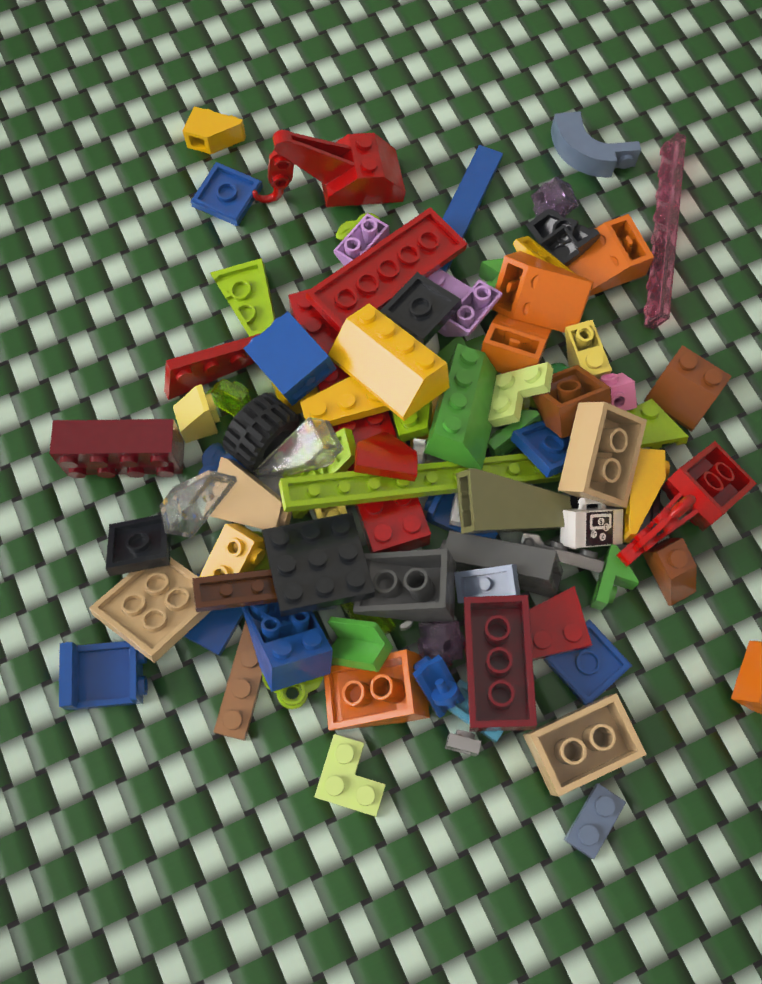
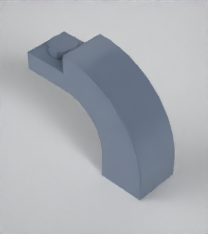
(586, 153)

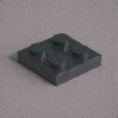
(421, 307)
(137, 545)

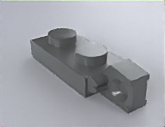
(584, 559)

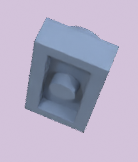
(487, 582)
(595, 821)

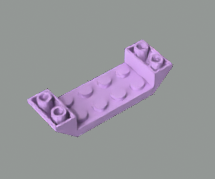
(475, 300)

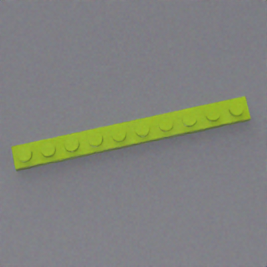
(432, 479)

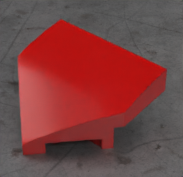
(386, 457)

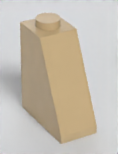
(249, 500)

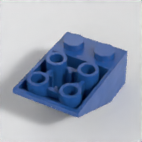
(289, 646)

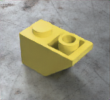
(586, 349)
(196, 415)

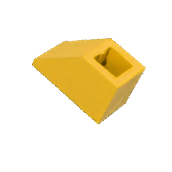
(212, 131)

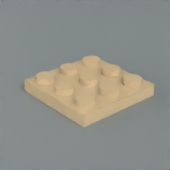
(151, 608)

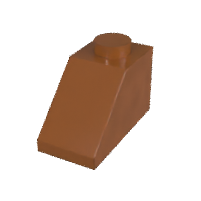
(672, 569)

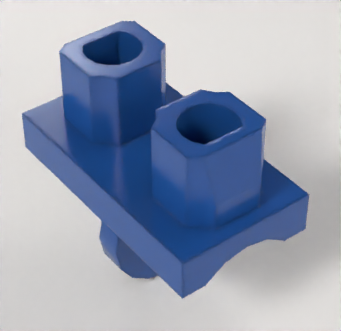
(437, 684)

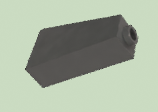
(537, 567)

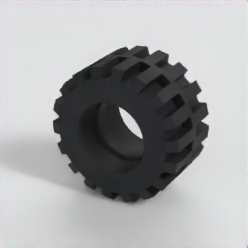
(259, 430)

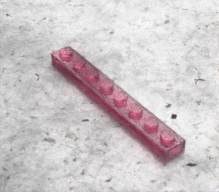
(665, 232)

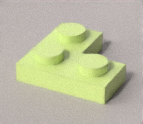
(513, 387)
(341, 785)

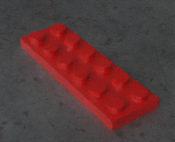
(386, 267)

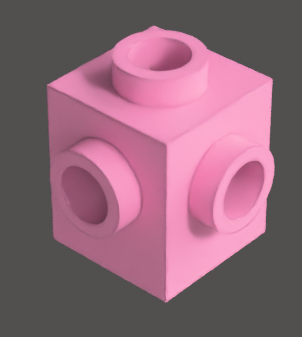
(622, 390)

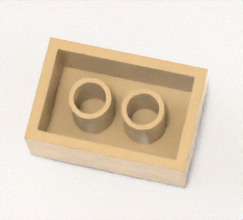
(602, 454)
(584, 745)

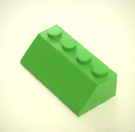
(462, 412)

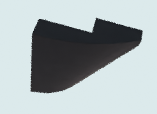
(562, 236)

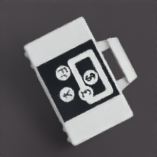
(592, 526)

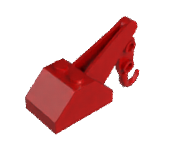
(352, 170)
(701, 490)

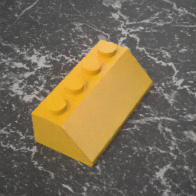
(389, 362)

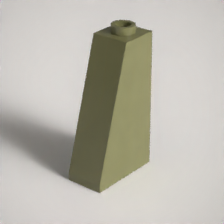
(505, 505)

